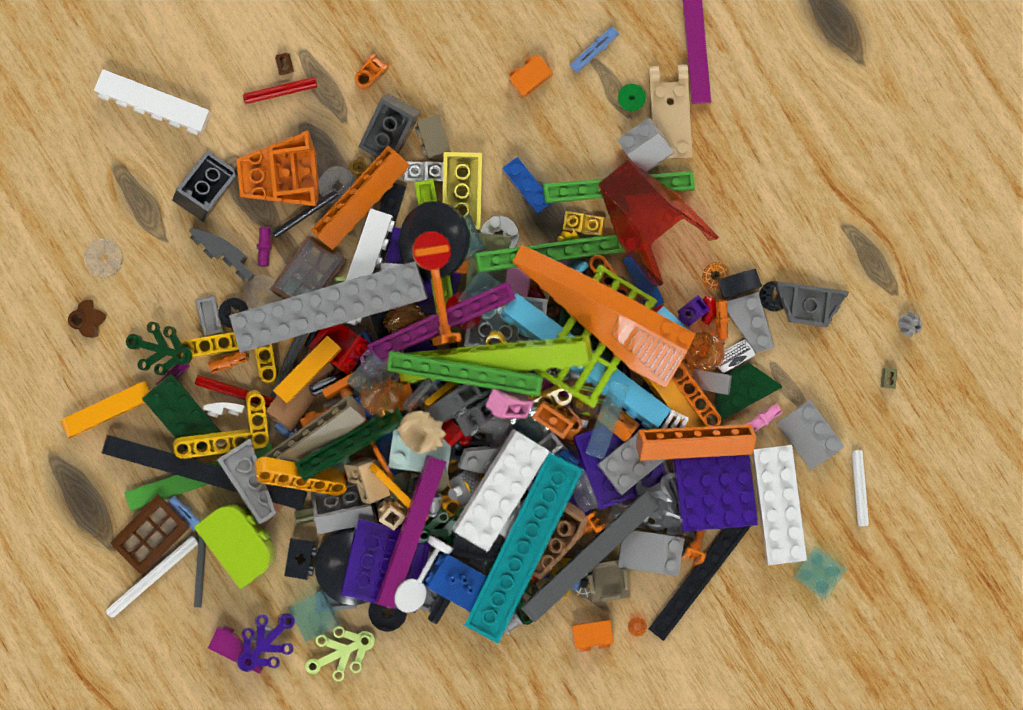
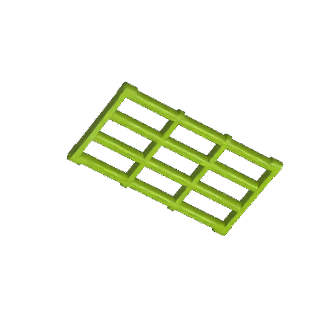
(612, 366)

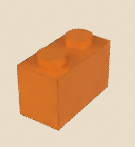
(530, 76)
(592, 634)

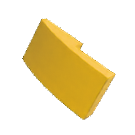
(584, 223)

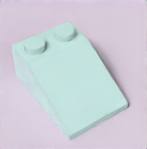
(405, 459)

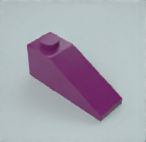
(229, 645)

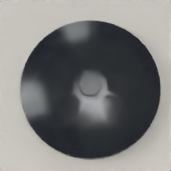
(436, 218)
(332, 563)

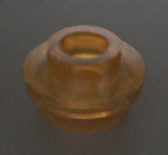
(632, 622)

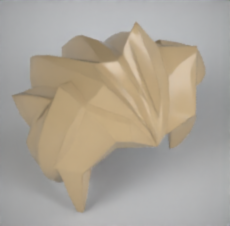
(421, 432)

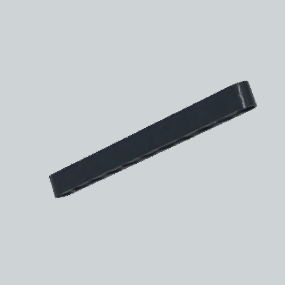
(192, 469)

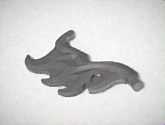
(666, 514)

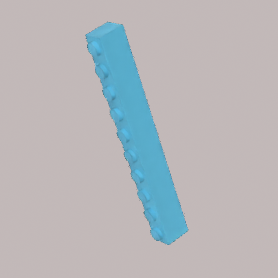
(539, 326)

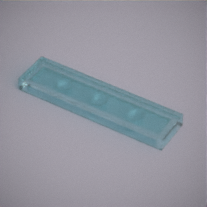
(607, 419)

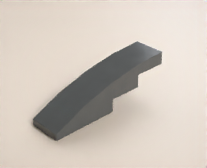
(475, 416)

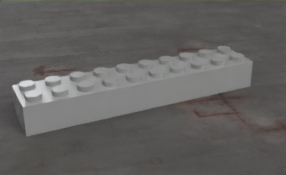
(328, 306)

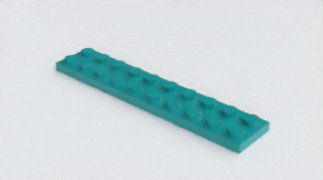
(524, 547)

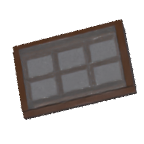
(308, 270)
(150, 534)

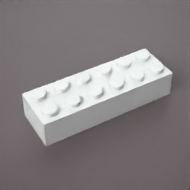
(500, 490)
(779, 505)

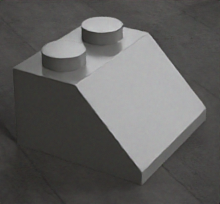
(646, 145)

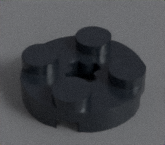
(381, 622)

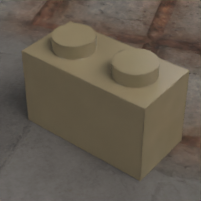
(433, 137)

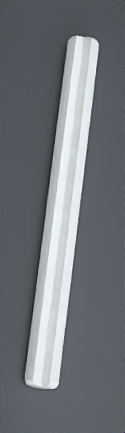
(152, 576)

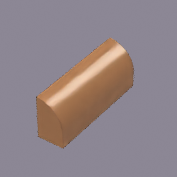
(290, 414)

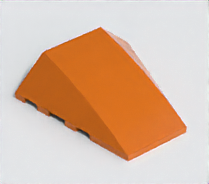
(281, 172)

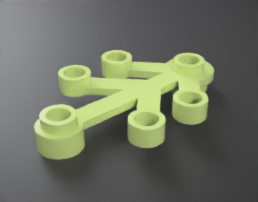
(342, 651)

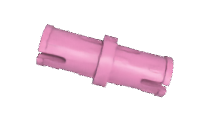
(764, 418)

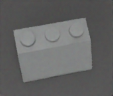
(810, 434)
(340, 511)

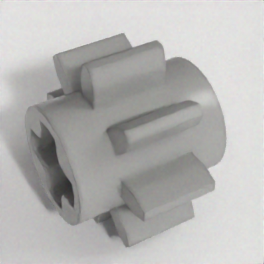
(910, 324)

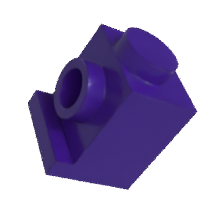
(698, 309)

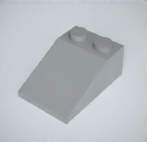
(651, 553)

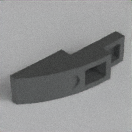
(217, 247)
(457, 402)

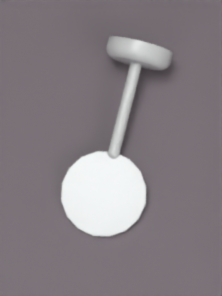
(412, 592)

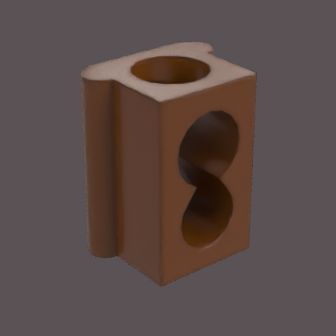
(288, 62)

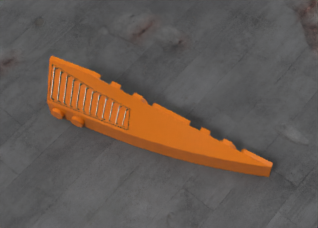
(633, 332)

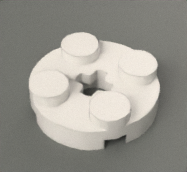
(504, 224)

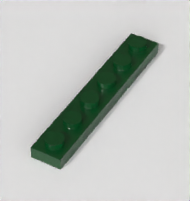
(348, 444)

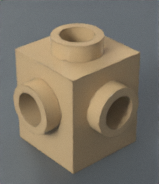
(391, 513)

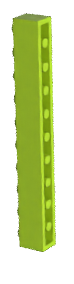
(517, 355)

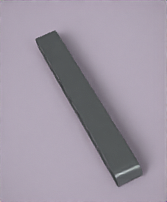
(590, 556)

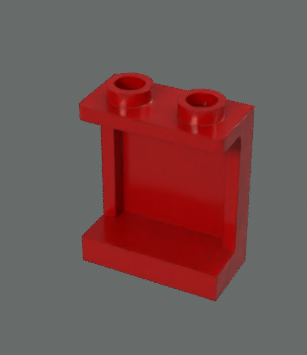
(351, 346)

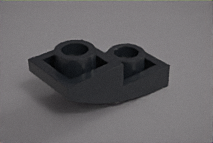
(739, 283)

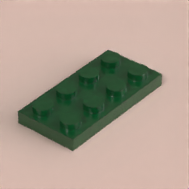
(179, 410)

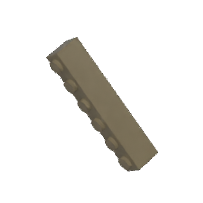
(321, 431)

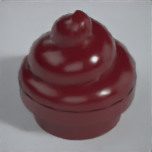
(536, 293)

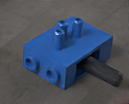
(454, 583)

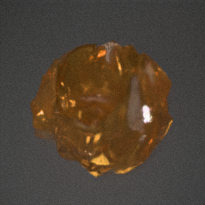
(402, 317)
(705, 351)
(381, 397)

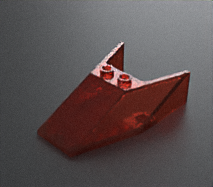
(642, 212)

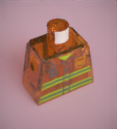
(583, 410)

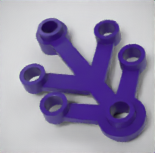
(263, 643)

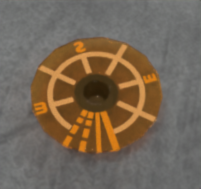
(714, 272)

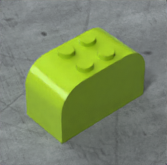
(238, 542)

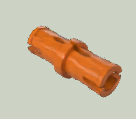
(722, 319)
(227, 361)

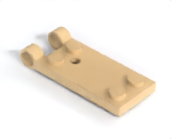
(675, 118)

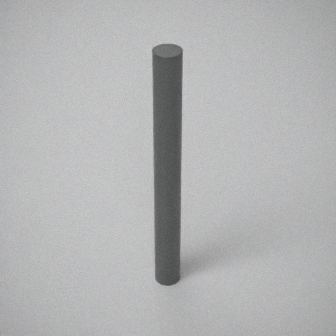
(199, 572)

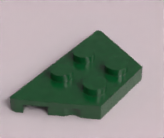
(746, 388)

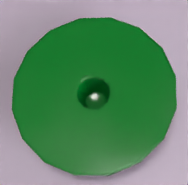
(631, 97)

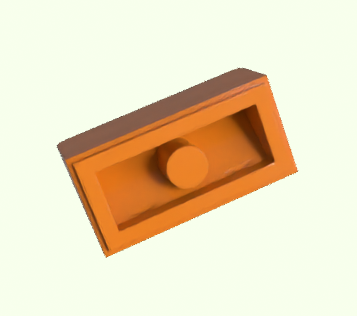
(553, 419)
(625, 426)

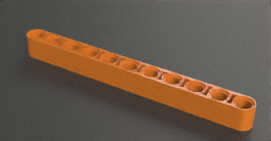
(686, 377)

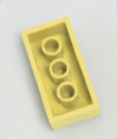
(463, 184)

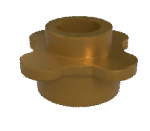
(353, 166)

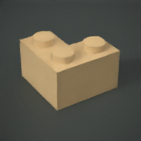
(368, 484)

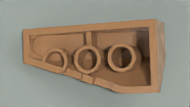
(564, 537)

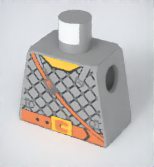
(464, 485)

